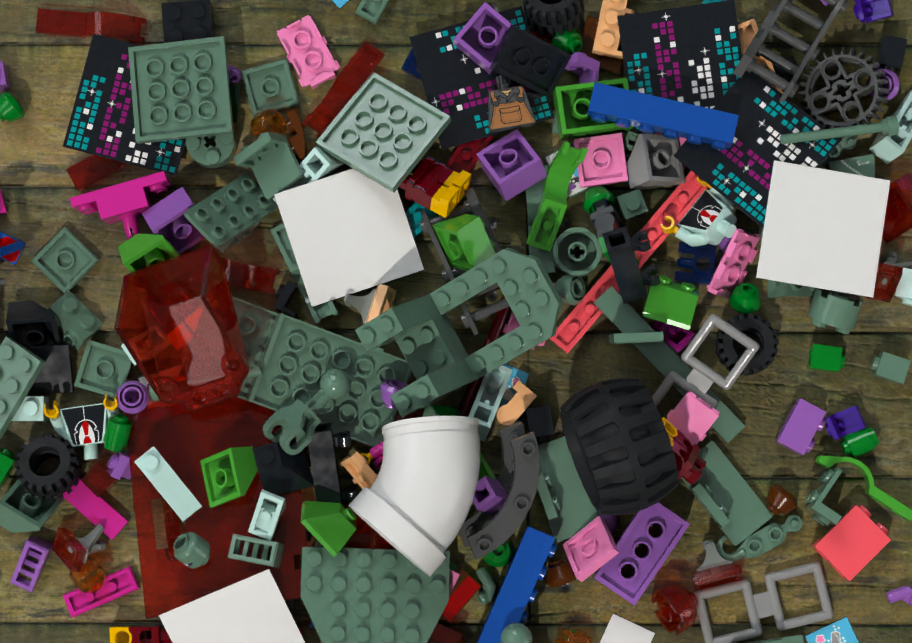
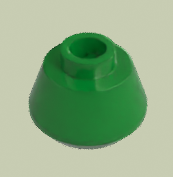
(568, 42)
(10, 107)
(595, 194)
(745, 299)
(507, 551)

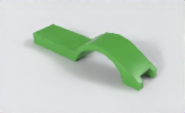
(555, 196)
(870, 490)

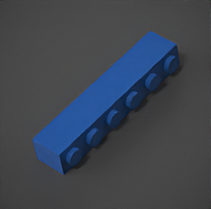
(663, 116)

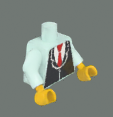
(706, 221)
(83, 424)

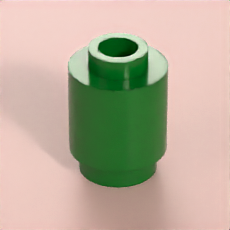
(117, 433)
(859, 442)

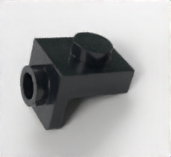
(284, 296)

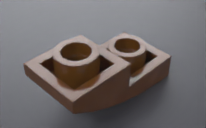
(298, 141)

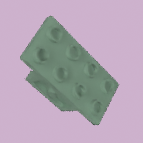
(230, 213)
(562, 491)
(728, 496)

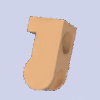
(510, 412)

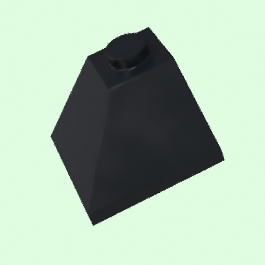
(32, 324)
(281, 471)

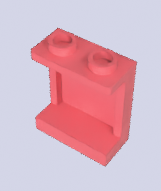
(852, 542)

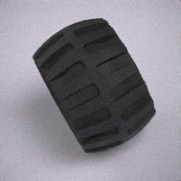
(619, 446)

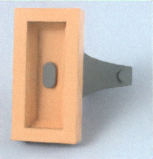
(374, 303)

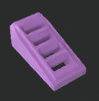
(39, 545)

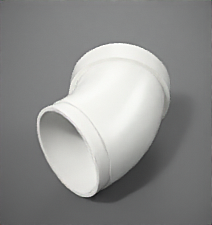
(423, 486)

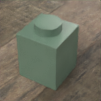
(631, 205)
(890, 367)

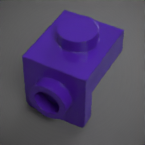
(873, 10)
(845, 422)

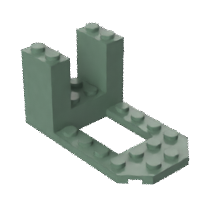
(432, 343)

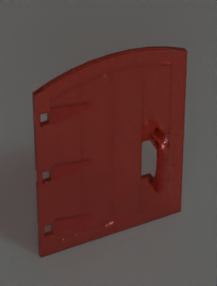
(183, 440)

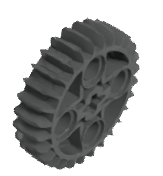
(853, 88)

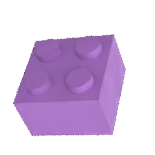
(483, 36)
(511, 165)
(168, 220)

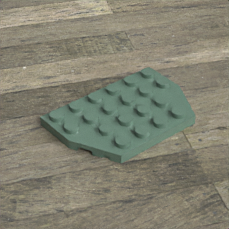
(371, 595)

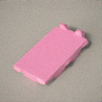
(308, 52)
(733, 263)
(693, 417)

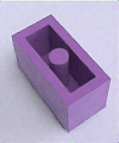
(801, 427)

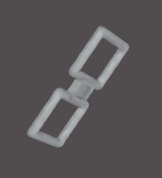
(701, 375)
(764, 604)

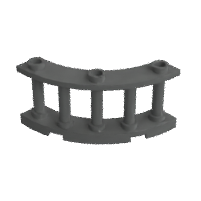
(771, 28)
(470, 206)
(520, 481)

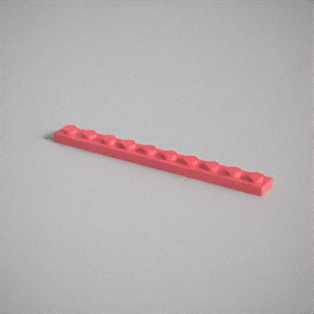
(586, 312)

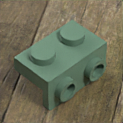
(74, 320)

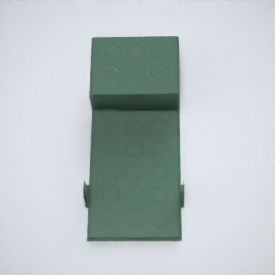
(296, 358)

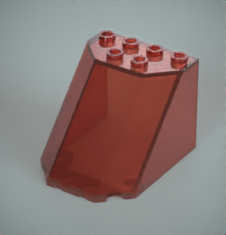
(184, 329)

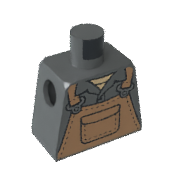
(508, 107)

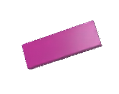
(96, 509)
(115, 586)

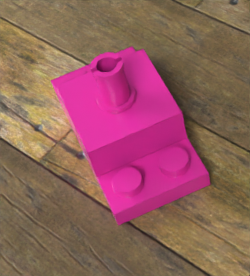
(123, 200)

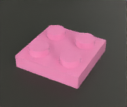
(603, 161)
(590, 548)

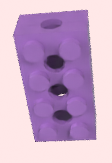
(657, 551)

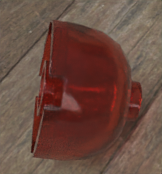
(676, 608)

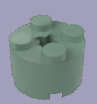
(211, 156)
(586, 243)
(835, 310)

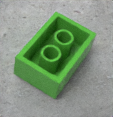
(572, 107)

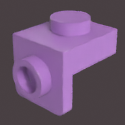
(584, 66)
(119, 465)

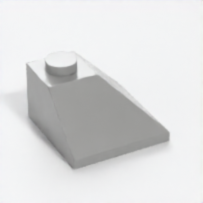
(653, 163)

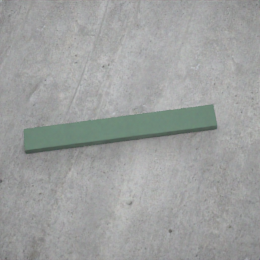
(661, 356)

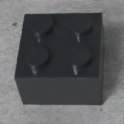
(187, 20)

